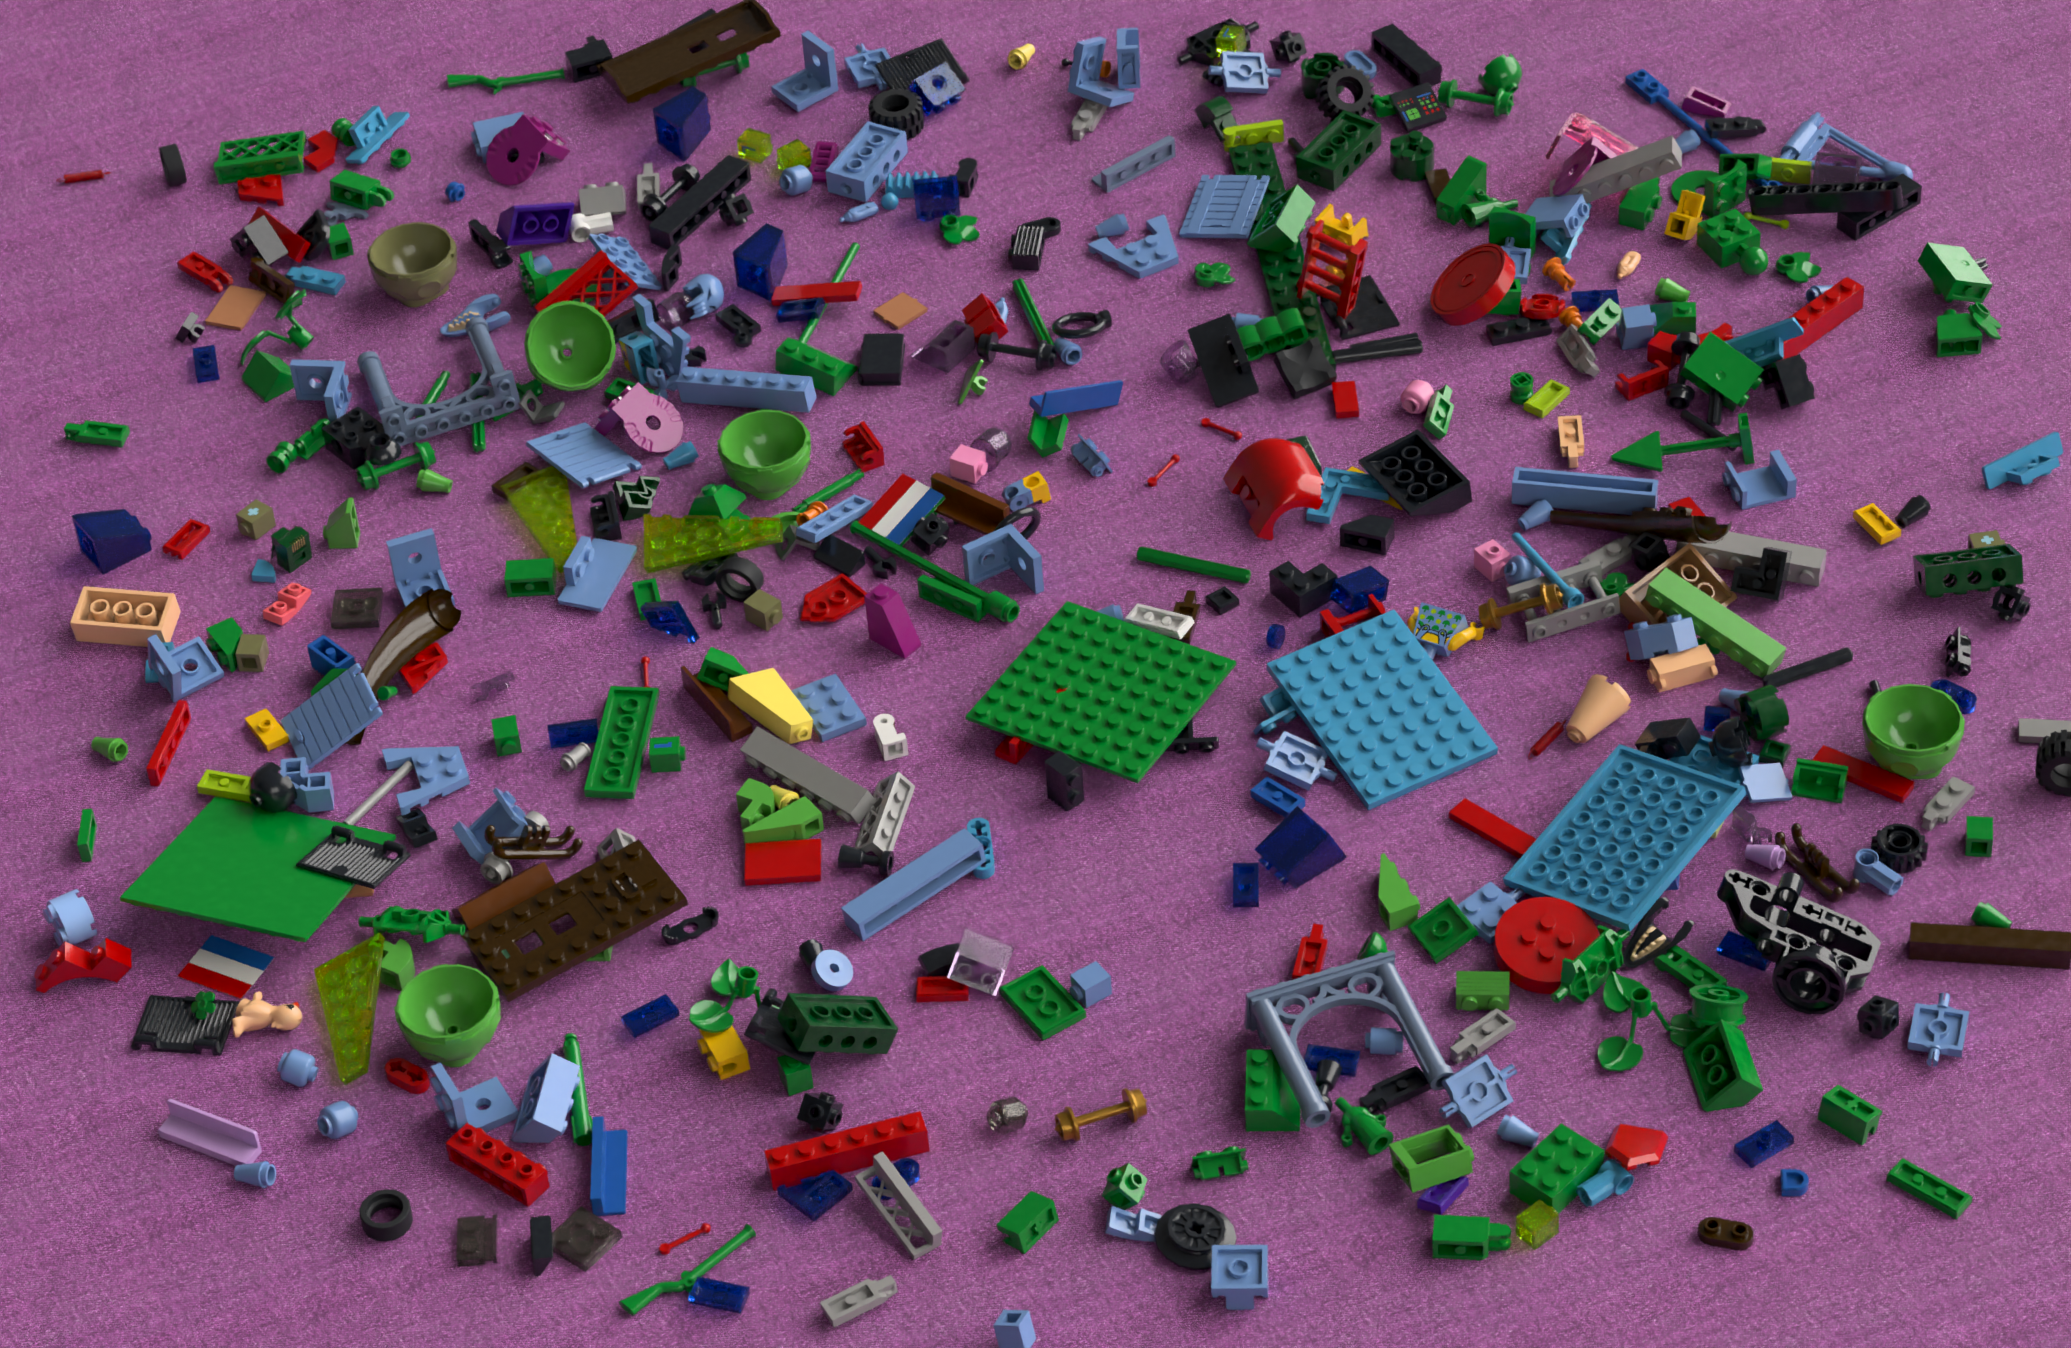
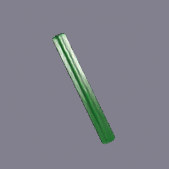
(1031, 311)
(478, 428)
(1193, 565)

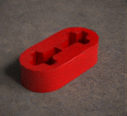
(409, 1072)

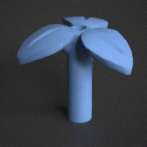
(657, 378)

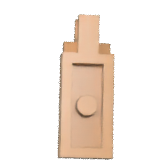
(1571, 438)

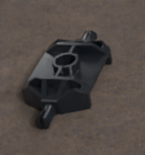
(1202, 45)

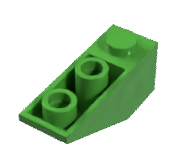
(793, 822)
(1396, 902)

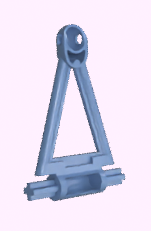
(1809, 139)

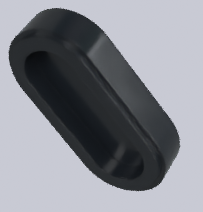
(1050, 224)

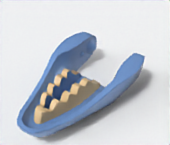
(477, 308)

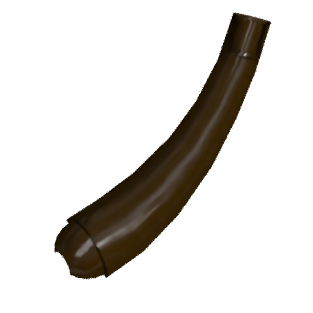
(1672, 528)
(409, 633)

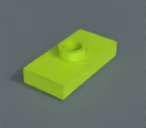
(1791, 171)

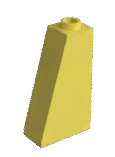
(772, 704)

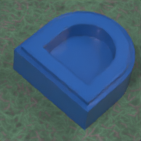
(1793, 1182)

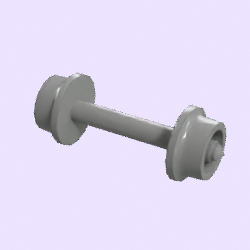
(499, 869)

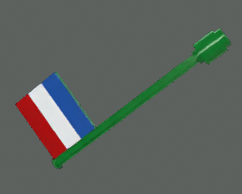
(892, 524)

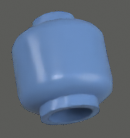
(796, 180)
(1520, 570)
(297, 1068)
(337, 1120)

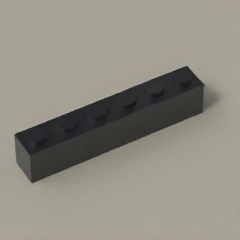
(699, 202)

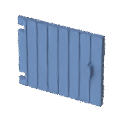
(1224, 206)
(583, 455)
(332, 716)

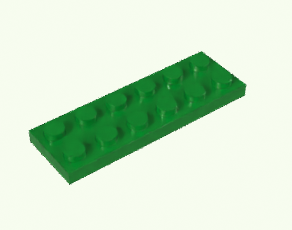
(621, 742)

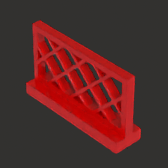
(588, 274)

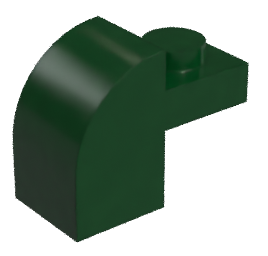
(1216, 114)

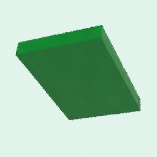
(1042, 1002)

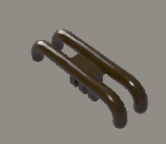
(532, 844)
(1816, 866)

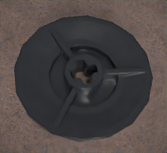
(1188, 1233)

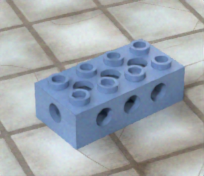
(866, 161)

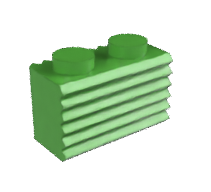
(1482, 990)

